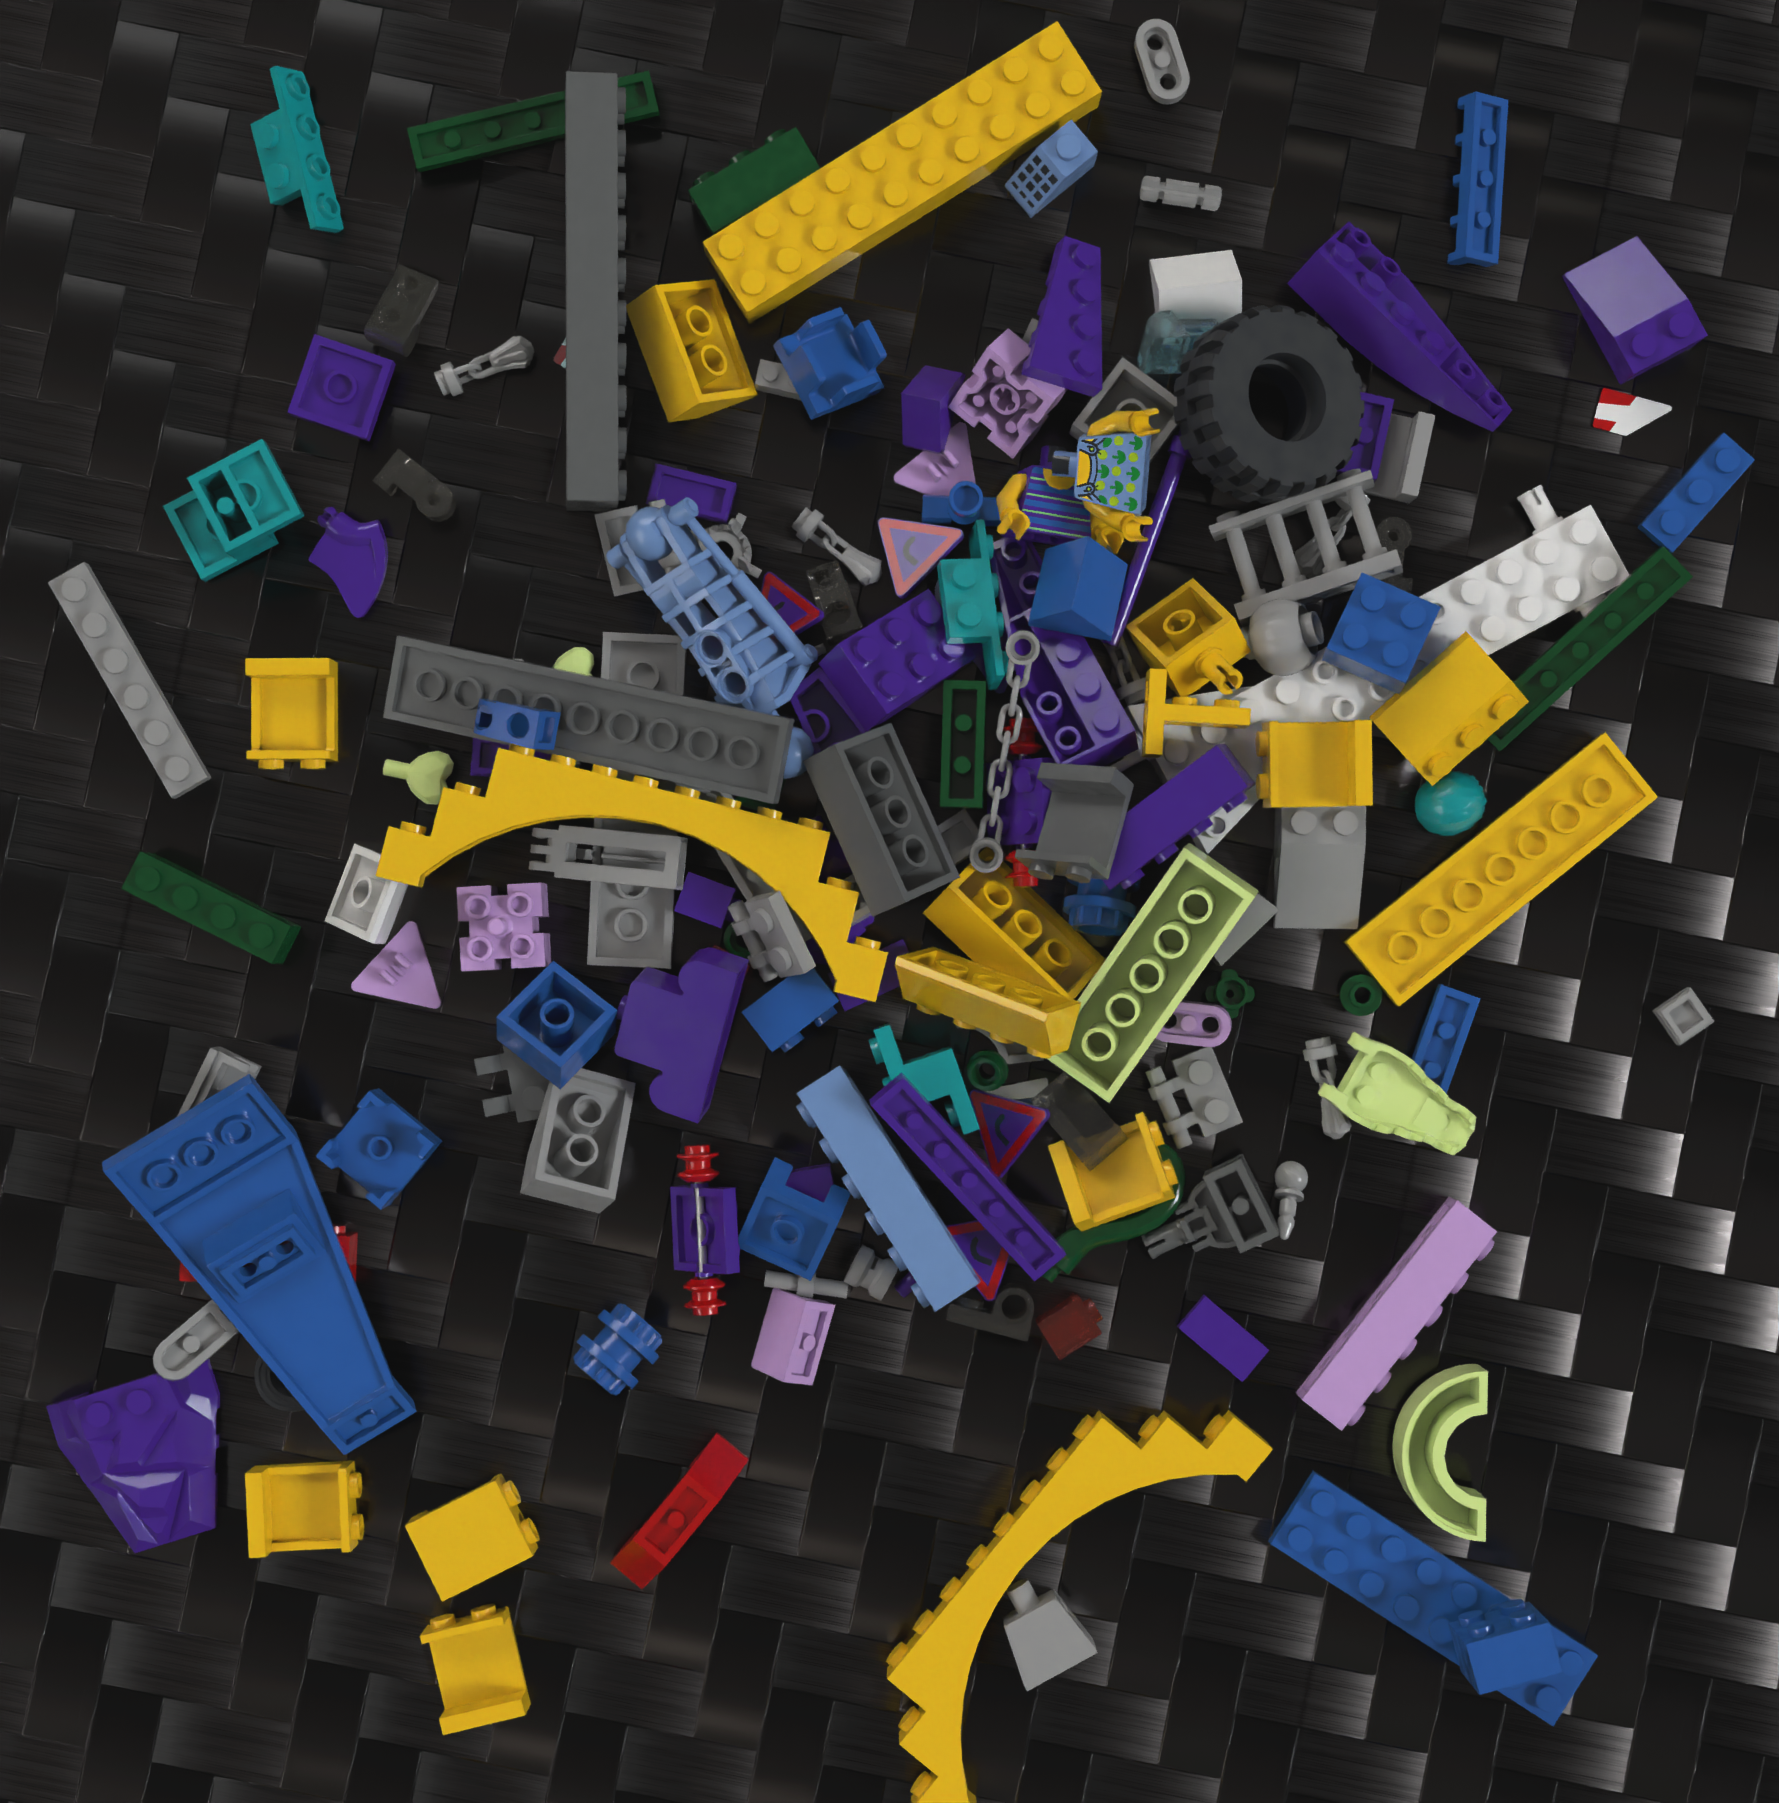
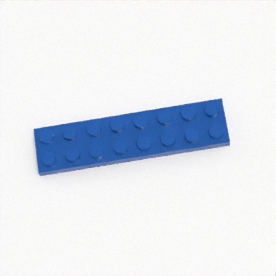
(1409, 1583)

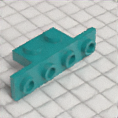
(294, 153)
(969, 603)

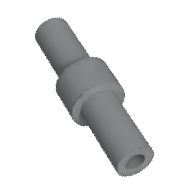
(805, 1287)

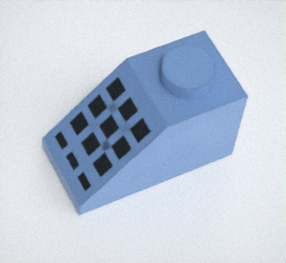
(1052, 168)

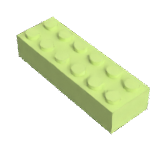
(1152, 969)

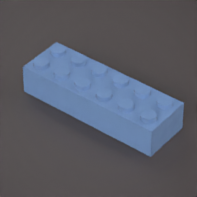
(888, 1188)

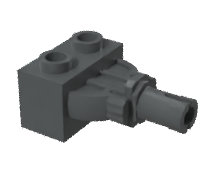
(1225, 1210)

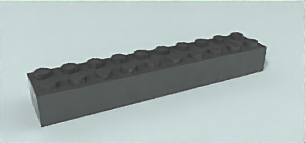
(592, 286)

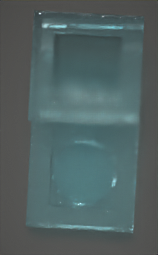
(1168, 341)

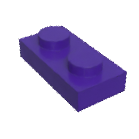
(1374, 425)

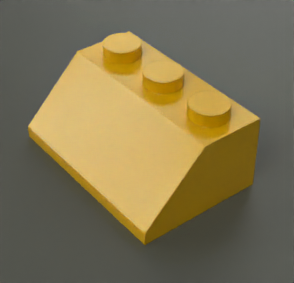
(690, 349)
(1449, 708)

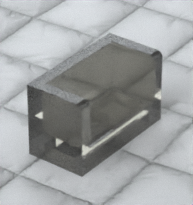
(1080, 1120)

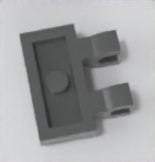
(526, 1085)

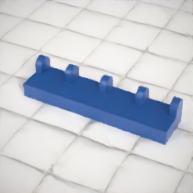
(1480, 179)

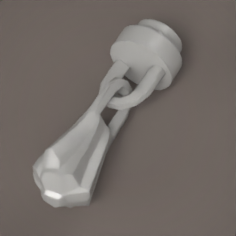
(512, 354)
(1309, 556)
(862, 566)
(1135, 690)
(1333, 1120)

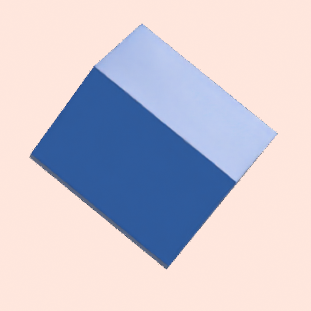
(1079, 589)

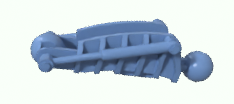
(746, 651)

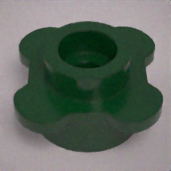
(1230, 981)

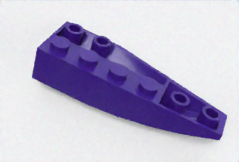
(1394, 326)
(1066, 685)

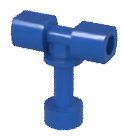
(962, 505)

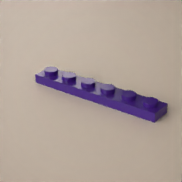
(967, 1176)

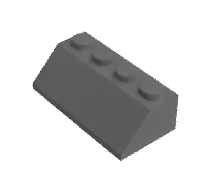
(881, 818)

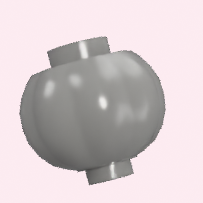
(1284, 637)

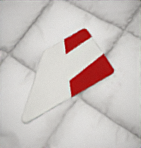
(1625, 413)

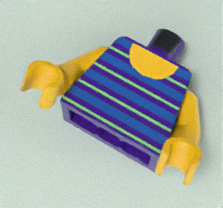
(1045, 511)

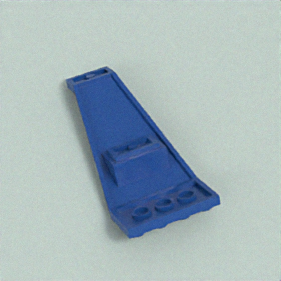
(225, 1194)

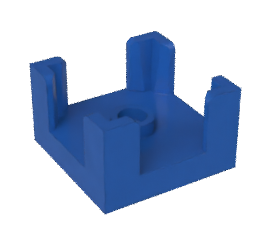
(380, 1147)
(790, 1225)

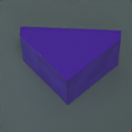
(926, 410)

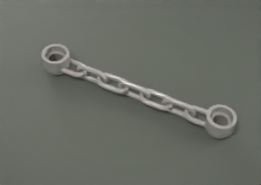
(1014, 658)

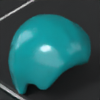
(1450, 804)

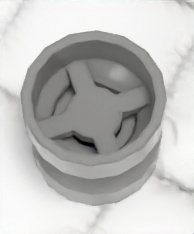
(871, 1272)

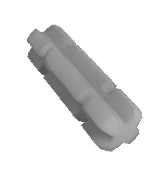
(1180, 193)

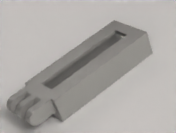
(627, 856)

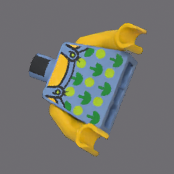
(1113, 470)

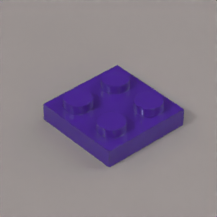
(341, 388)

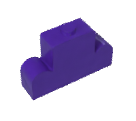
(682, 1028)

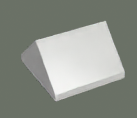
(1197, 285)
(363, 901)

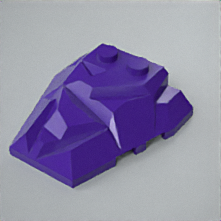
(147, 1453)

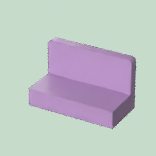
(792, 1337)

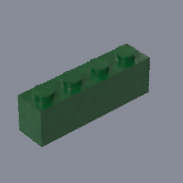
(211, 907)

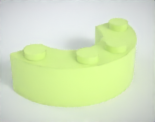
(1421, 1443)

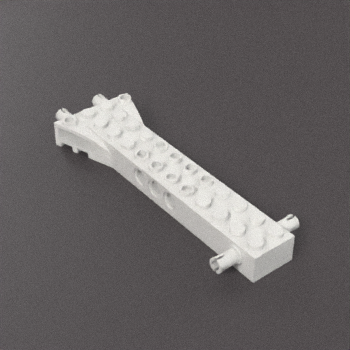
(1496, 603)

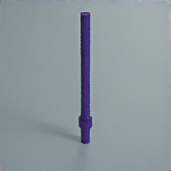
(1145, 549)

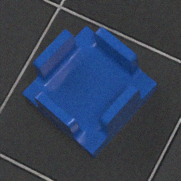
(832, 362)

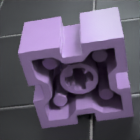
(1003, 398)
(503, 926)

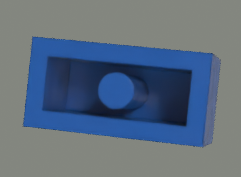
(790, 1008)

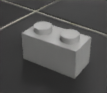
(774, 380)

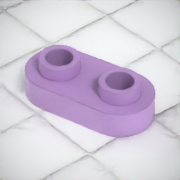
(1190, 1026)

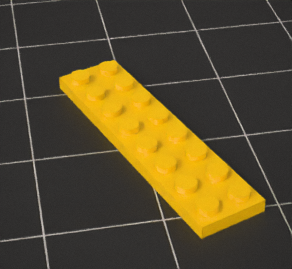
(1500, 869)

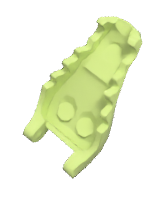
(1397, 1098)

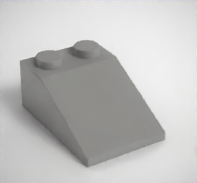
(1318, 866)
(580, 1141)

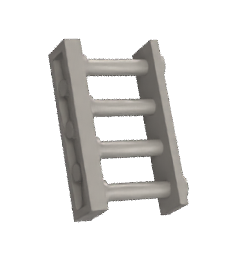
(1336, 574)

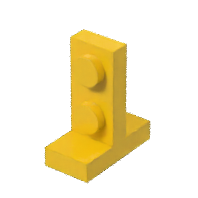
(1182, 712)

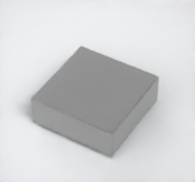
(1683, 1016)

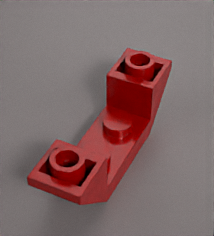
(680, 1512)

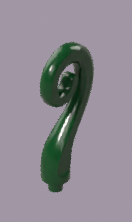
(1079, 1243)

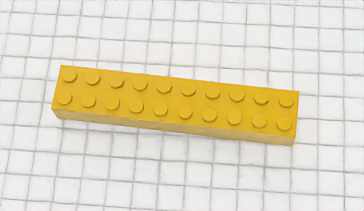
(903, 172)

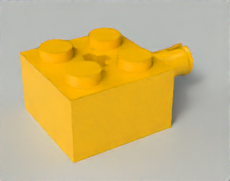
(1191, 639)

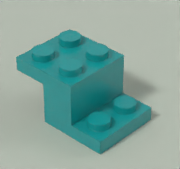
(233, 510)
(932, 1074)

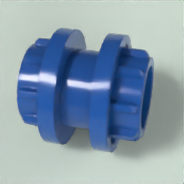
(1100, 910)
(618, 1349)

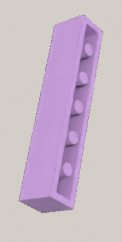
(1396, 1313)

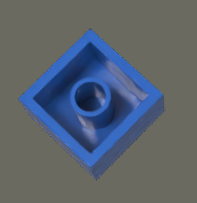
(1381, 633)
(556, 1024)
(1504, 1646)

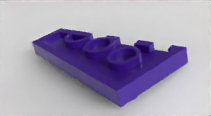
(1069, 329)

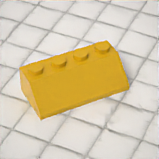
(1013, 930)
(988, 1000)

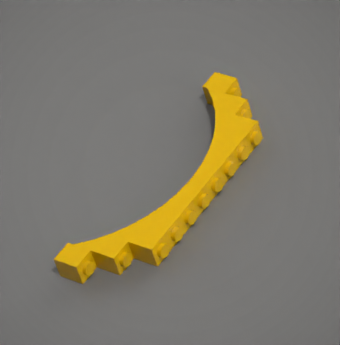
(536, 791)
(1092, 1470)

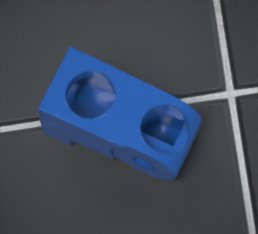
(517, 724)

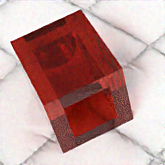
(1070, 1325)

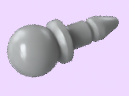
(1291, 1180)

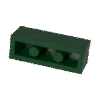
(752, 179)
(963, 745)

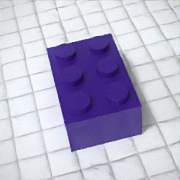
(895, 661)

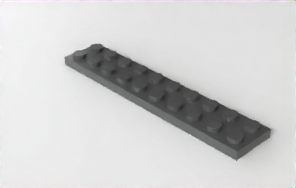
(599, 718)

